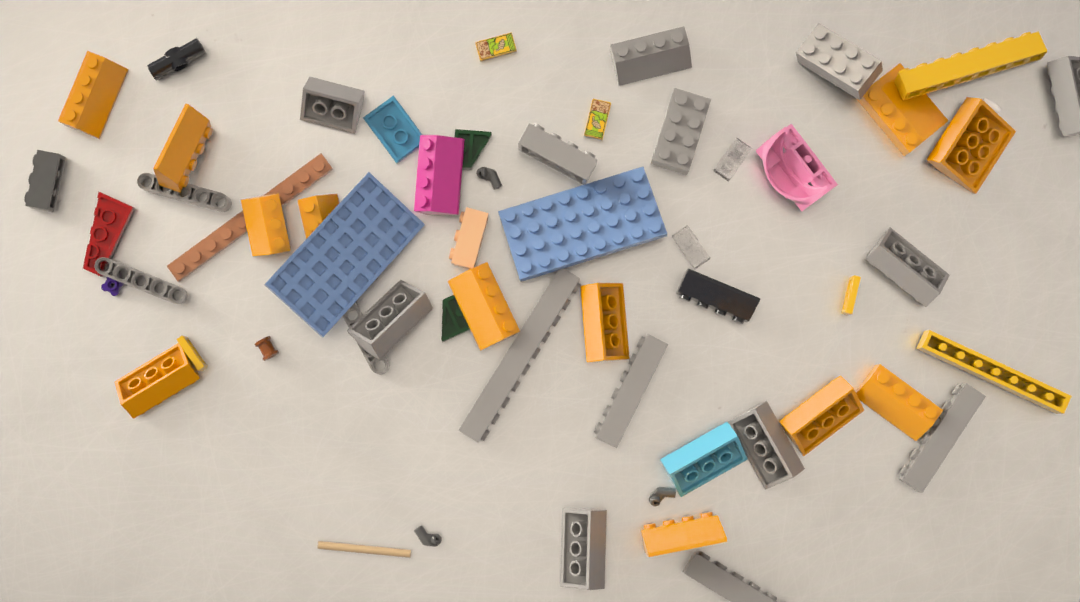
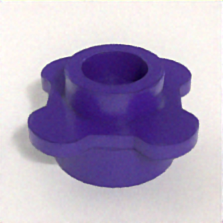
(113, 290)

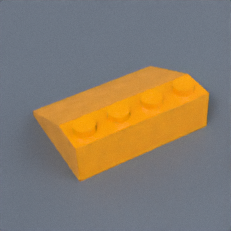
(906, 121)
(971, 144)
(682, 535)

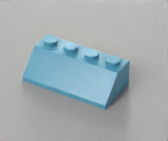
(704, 459)

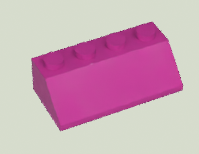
(439, 175)

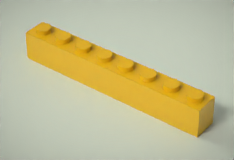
(970, 65)
(994, 372)

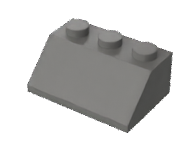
(331, 104)

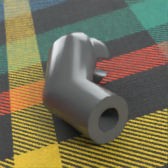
(490, 175)
(660, 493)
(427, 539)

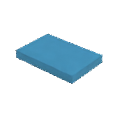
(394, 129)

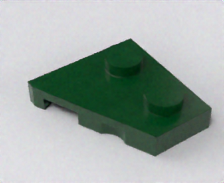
(473, 145)
(452, 319)

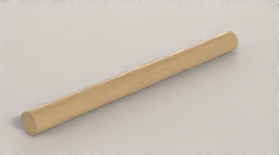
(364, 549)

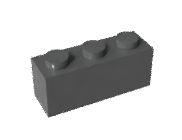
(44, 181)

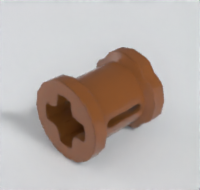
(266, 348)

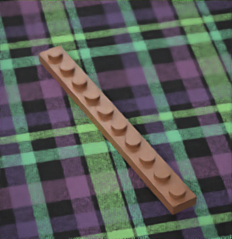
(236, 227)

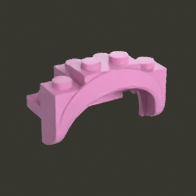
(795, 168)

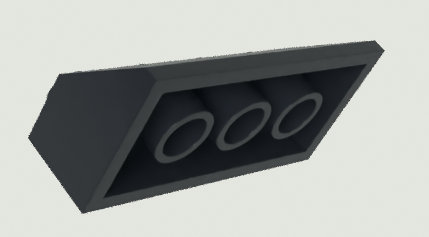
(718, 296)

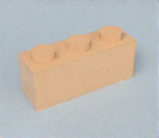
(469, 238)

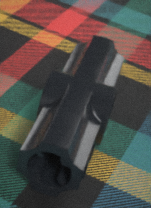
(176, 59)

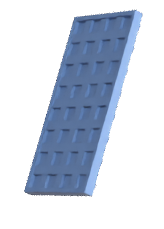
(582, 224)
(344, 254)

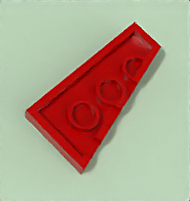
(107, 228)

